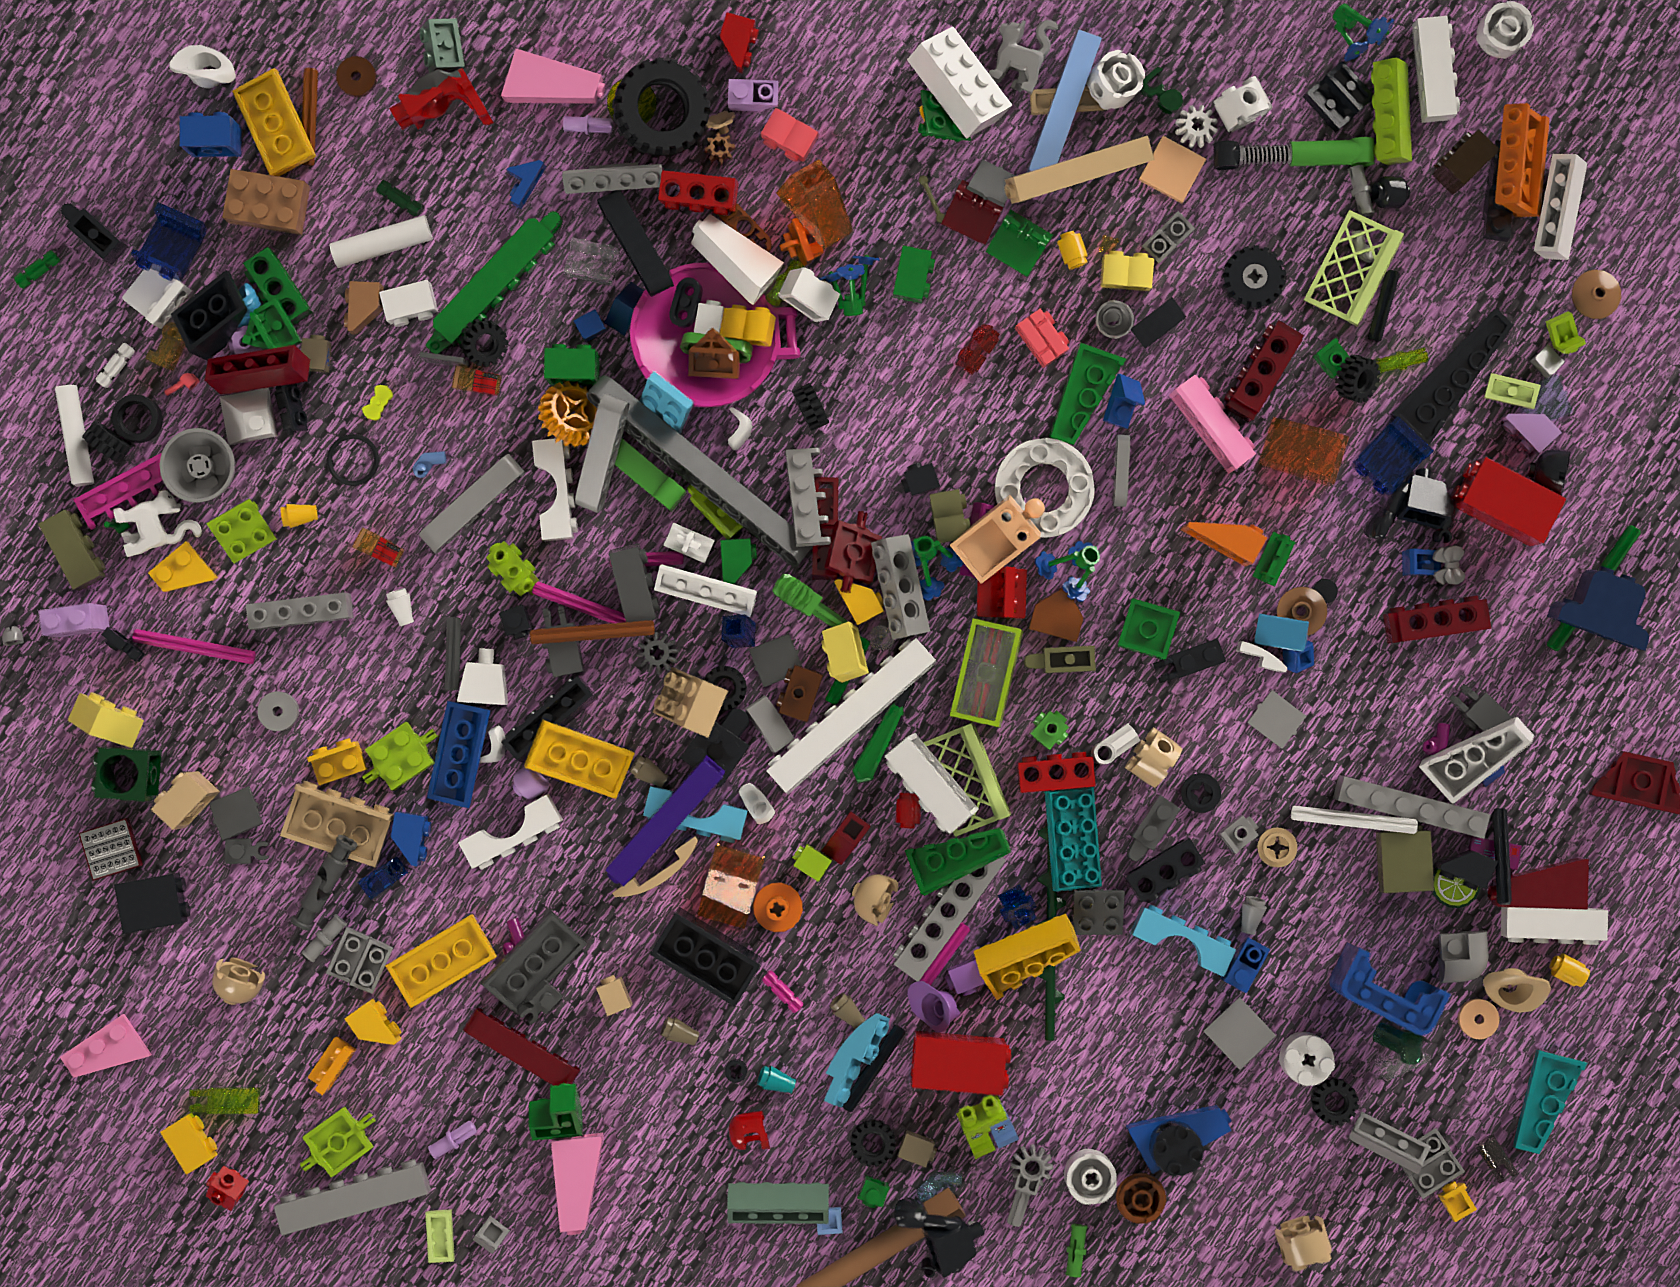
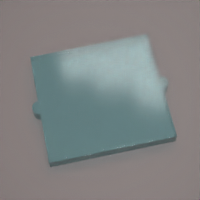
(1551, 399)

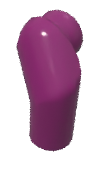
(1439, 741)
(516, 935)

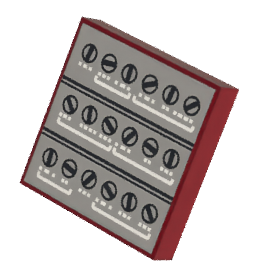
(110, 849)

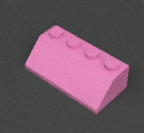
(1212, 423)

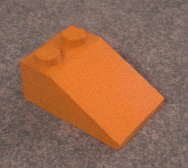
(1232, 540)

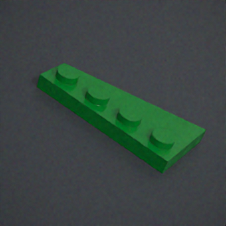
(1083, 390)
(948, 861)

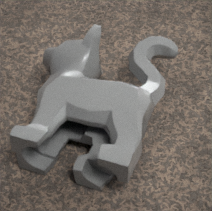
(1021, 59)

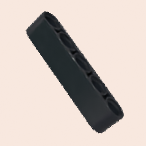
(635, 243)

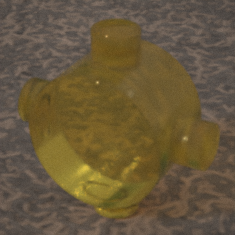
(1108, 244)

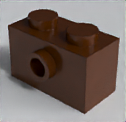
(800, 693)

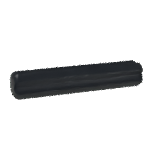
(1383, 305)

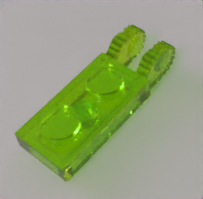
(227, 1100)

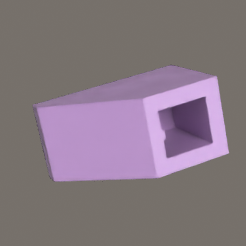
(752, 94)
(1533, 429)

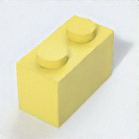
(844, 652)

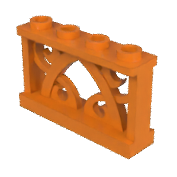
(1522, 160)

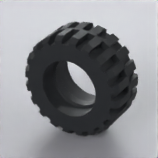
(688, 89)

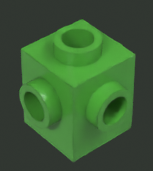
(1040, 731)

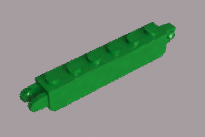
(494, 280)

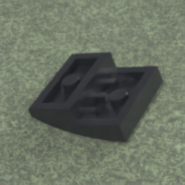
(1338, 96)

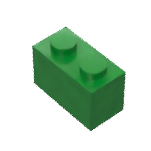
(912, 274)

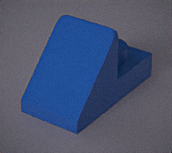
(529, 176)
(1123, 398)

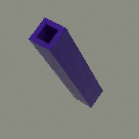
(664, 821)

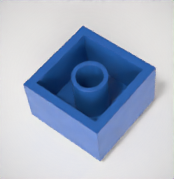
(210, 135)

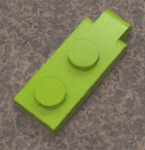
(722, 521)

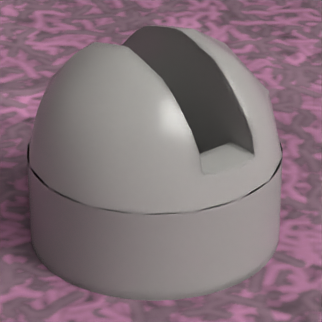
(11, 635)

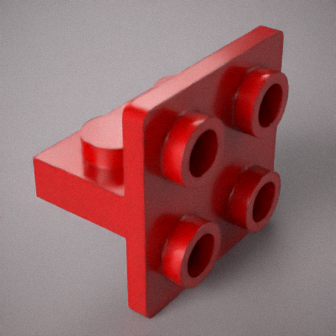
(1003, 594)

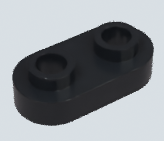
(684, 303)

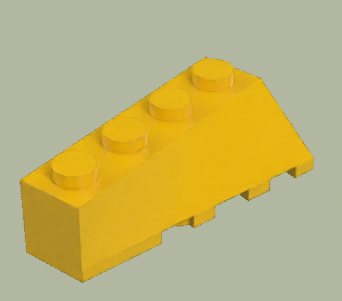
(1026, 954)

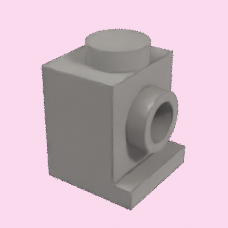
(1230, 837)

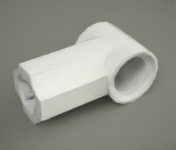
(1116, 744)

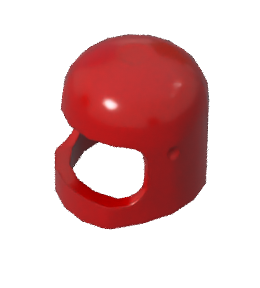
(748, 1123)

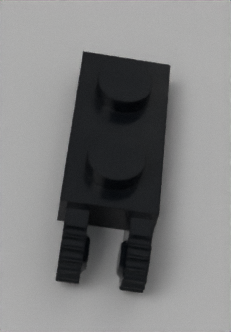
(1192, 660)

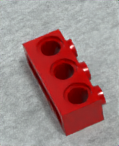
(689, 182)
(1066, 781)

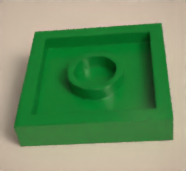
(1148, 629)

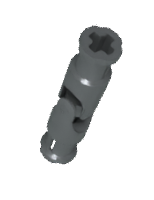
(325, 880)

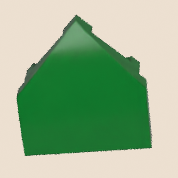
(270, 327)

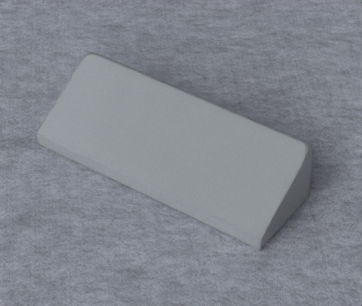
(1389, 1142)

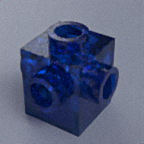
(1017, 907)

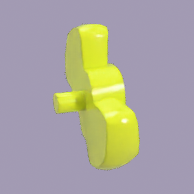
(378, 402)

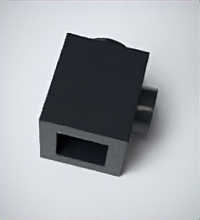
(920, 479)
(516, 622)

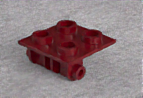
(972, 214)

